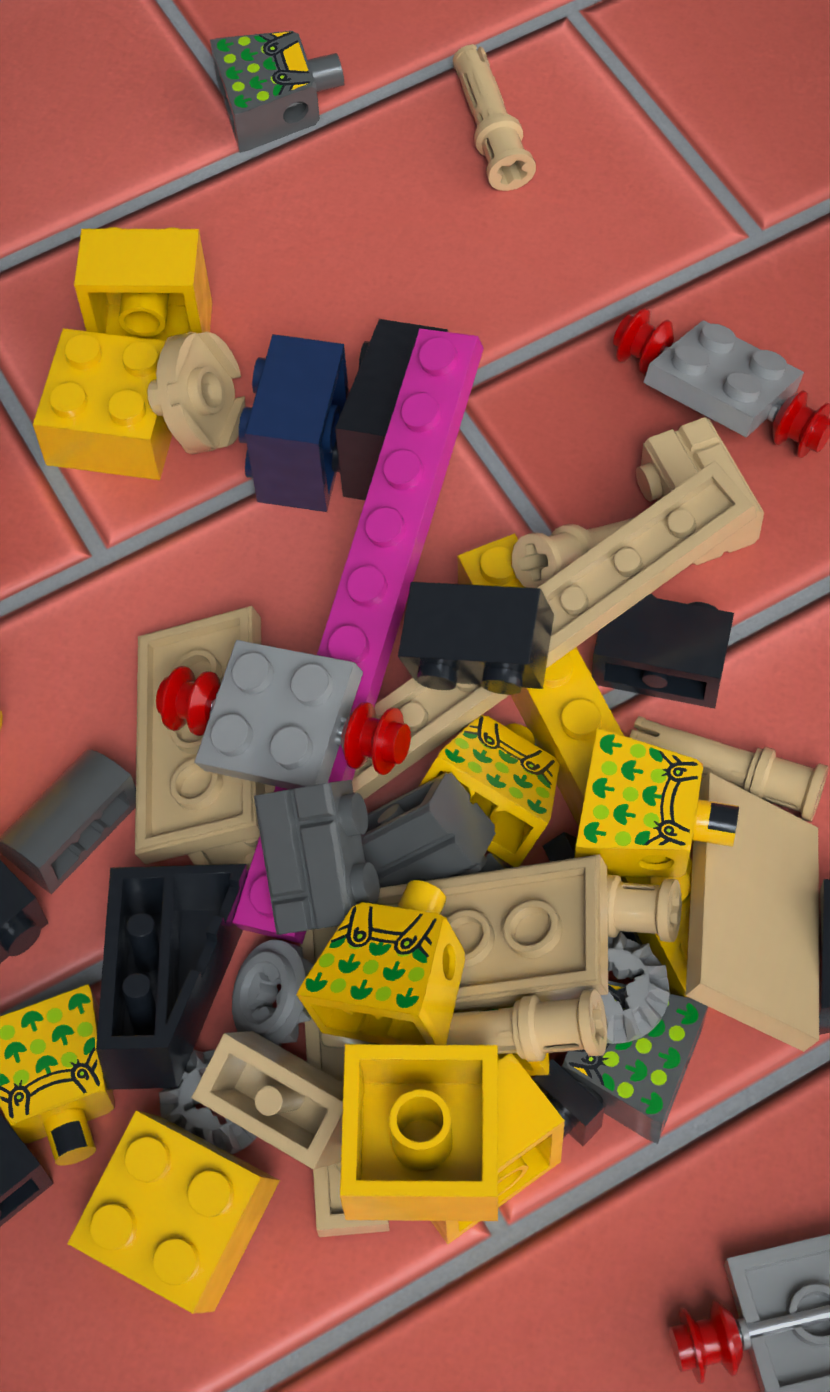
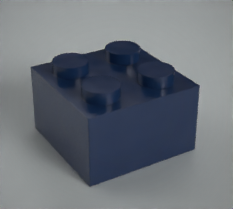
(294, 421)

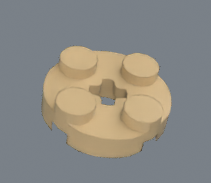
(197, 391)

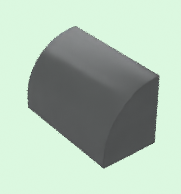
(70, 820)

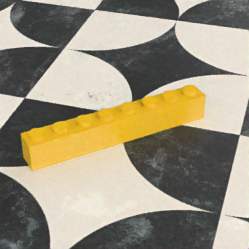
(565, 725)

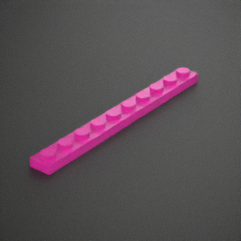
(386, 546)

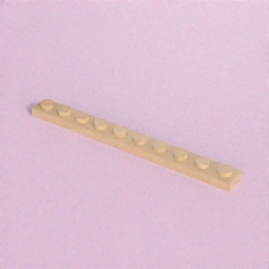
(583, 601)

